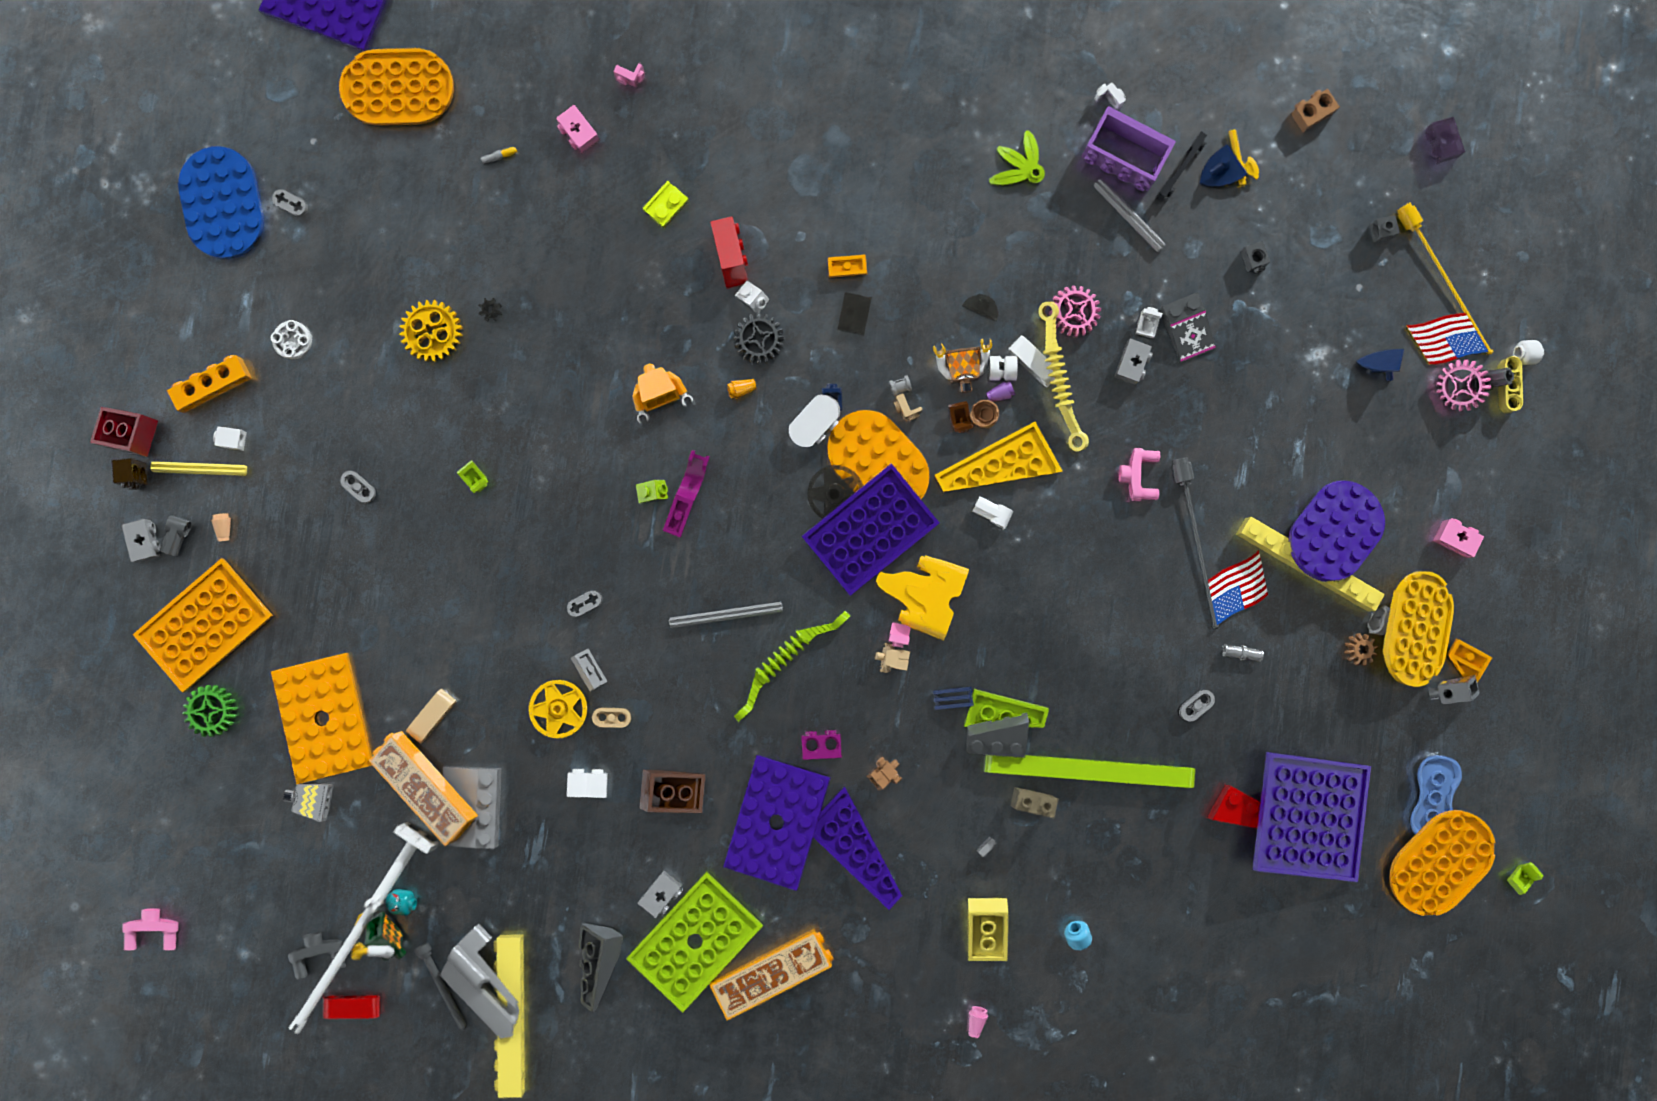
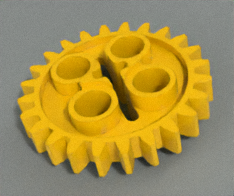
(436, 346)

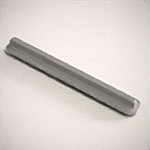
(1137, 223)

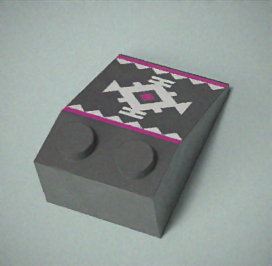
(1188, 327)

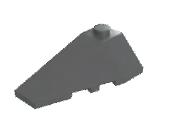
(600, 954)

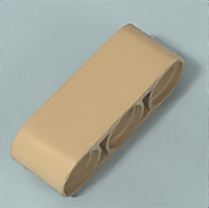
(431, 716)

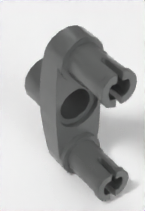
(313, 946)

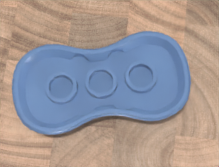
(1437, 782)

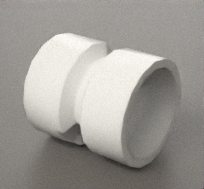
(1009, 370)

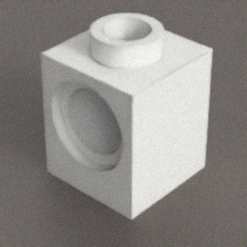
(229, 438)

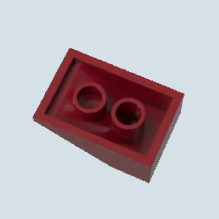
(124, 431)

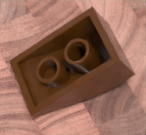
(672, 791)

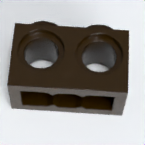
(129, 473)

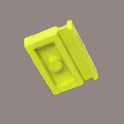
(665, 204)

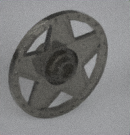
(834, 490)

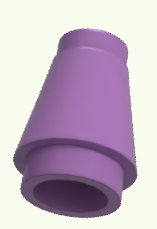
(1001, 392)

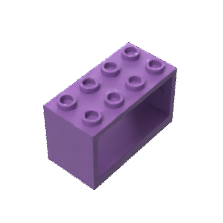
(1136, 133)

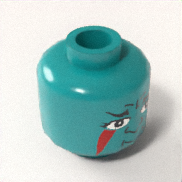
(401, 902)

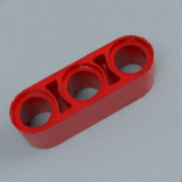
(351, 1006)

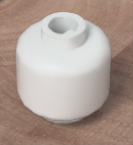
(1529, 352)

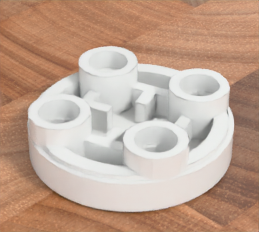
(291, 340)

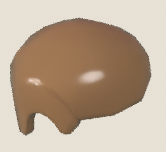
(984, 414)

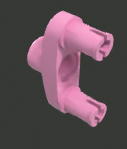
(1132, 474)
(150, 921)

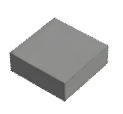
(986, 846)

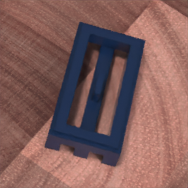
(937, 700)

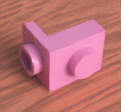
(625, 76)
(899, 635)

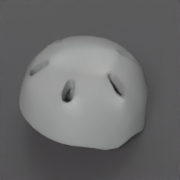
(1379, 620)

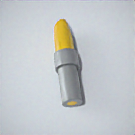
(498, 155)

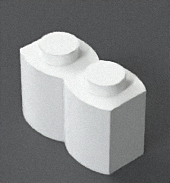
(587, 784)

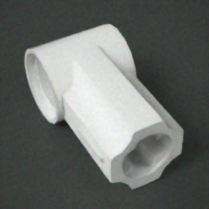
(997, 514)

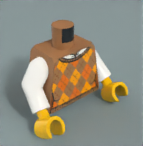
(963, 364)

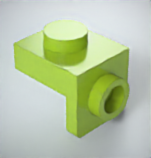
(473, 477)
(652, 491)
(1524, 877)

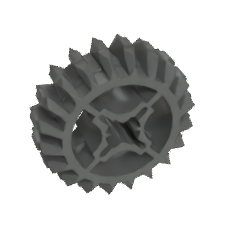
(751, 342)

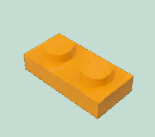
(847, 266)

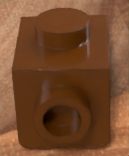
(960, 417)

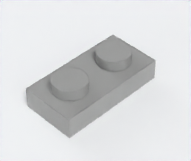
(589, 669)

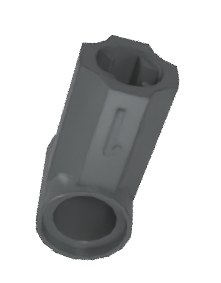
(1498, 378)
(176, 531)

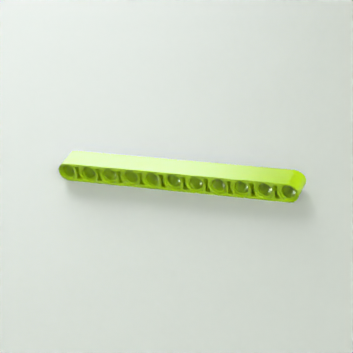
(1092, 770)

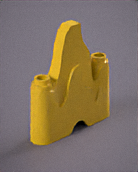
(926, 596)

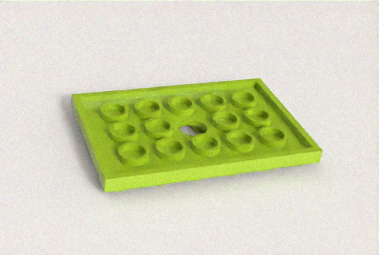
(675, 966)

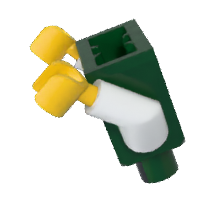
(382, 939)

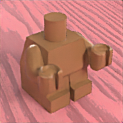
(884, 774)

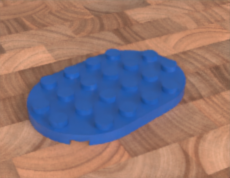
(220, 202)

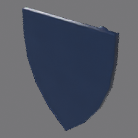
(1222, 169)
(1383, 361)

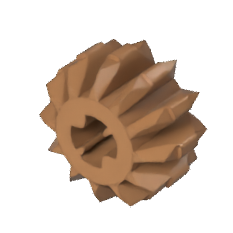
(1368, 651)

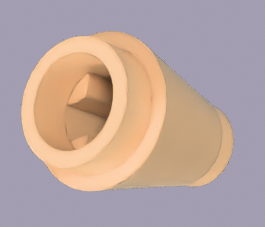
(221, 525)

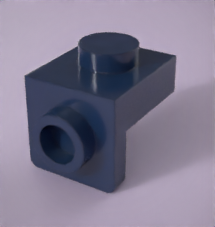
(834, 391)

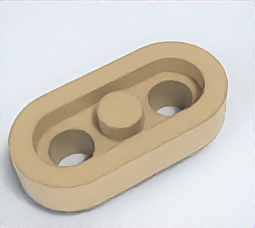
(612, 717)

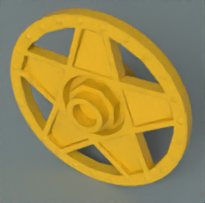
(557, 709)

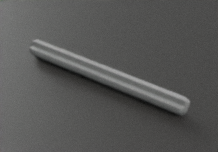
(723, 615)

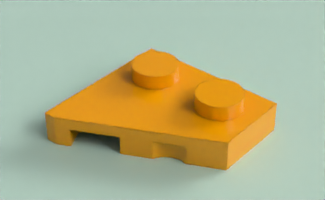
(1468, 659)

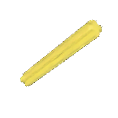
(198, 468)

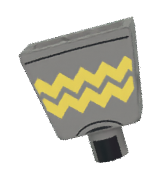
(310, 800)

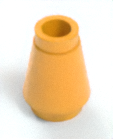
(740, 388)

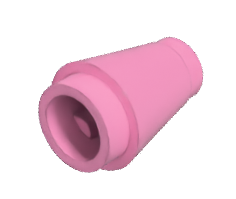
(977, 1020)

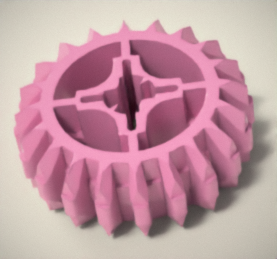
(1079, 317)
(1475, 372)

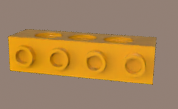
(180, 390)

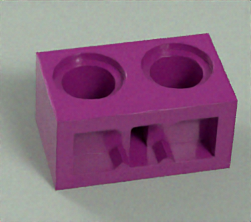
(821, 751)

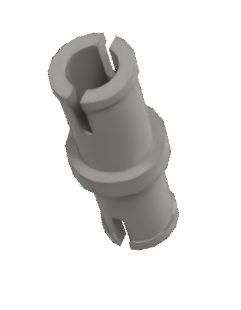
(1242, 653)

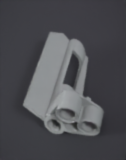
(466, 976)

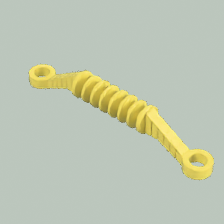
(1064, 405)

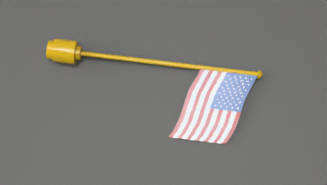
(1449, 335)

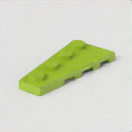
(996, 707)

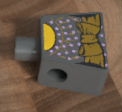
(1463, 690)

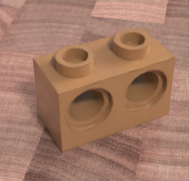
(1316, 112)

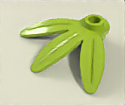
(1016, 159)

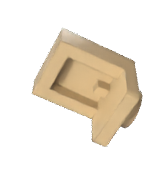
(902, 406)

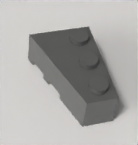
(999, 737)

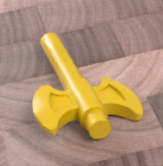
(1251, 166)

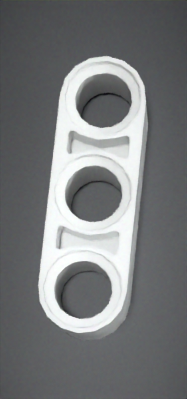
(1031, 360)

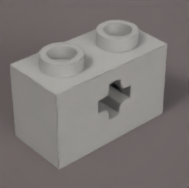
(1126, 370)
(134, 533)
(659, 906)

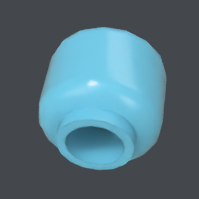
(1078, 935)

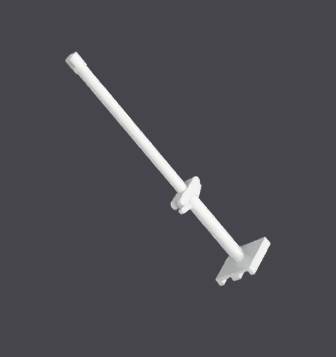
(415, 840)

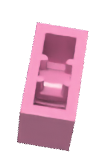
(574, 119)
(1448, 538)

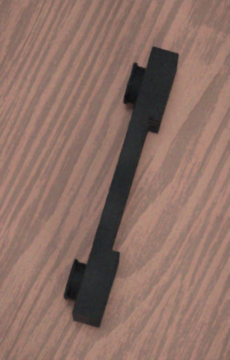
(1168, 189)

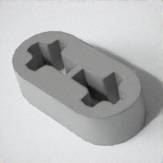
(288, 206)
(587, 607)

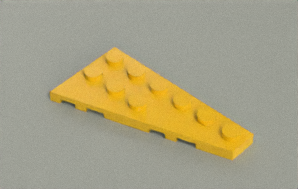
(1009, 459)

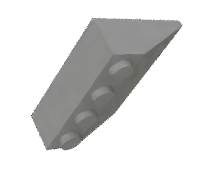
(482, 793)

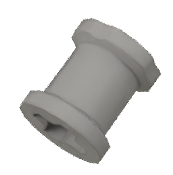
(900, 386)

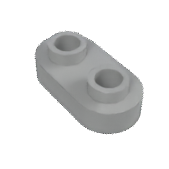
(359, 486)
(1197, 707)

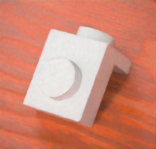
(1113, 94)
(752, 296)
(1148, 322)

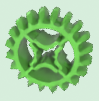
(210, 719)

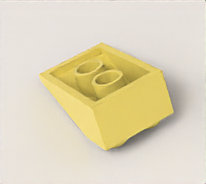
(987, 929)

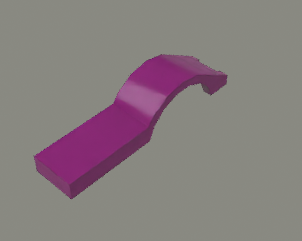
(686, 494)

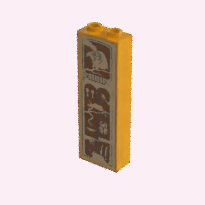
(422, 788)
(771, 973)

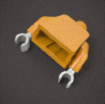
(657, 389)

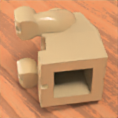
(892, 658)

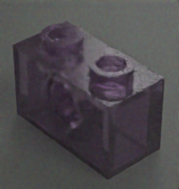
(1448, 130)

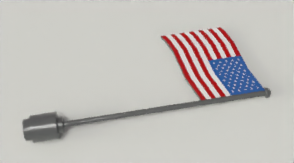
(1234, 586)

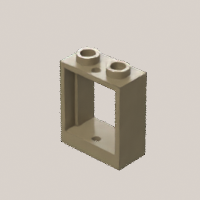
(1034, 802)

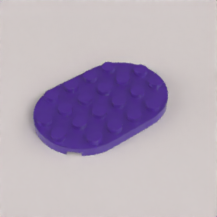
(1336, 531)

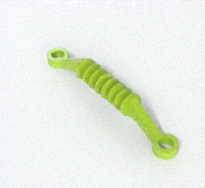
(761, 676)

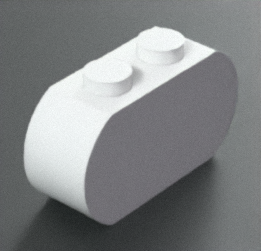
(814, 421)

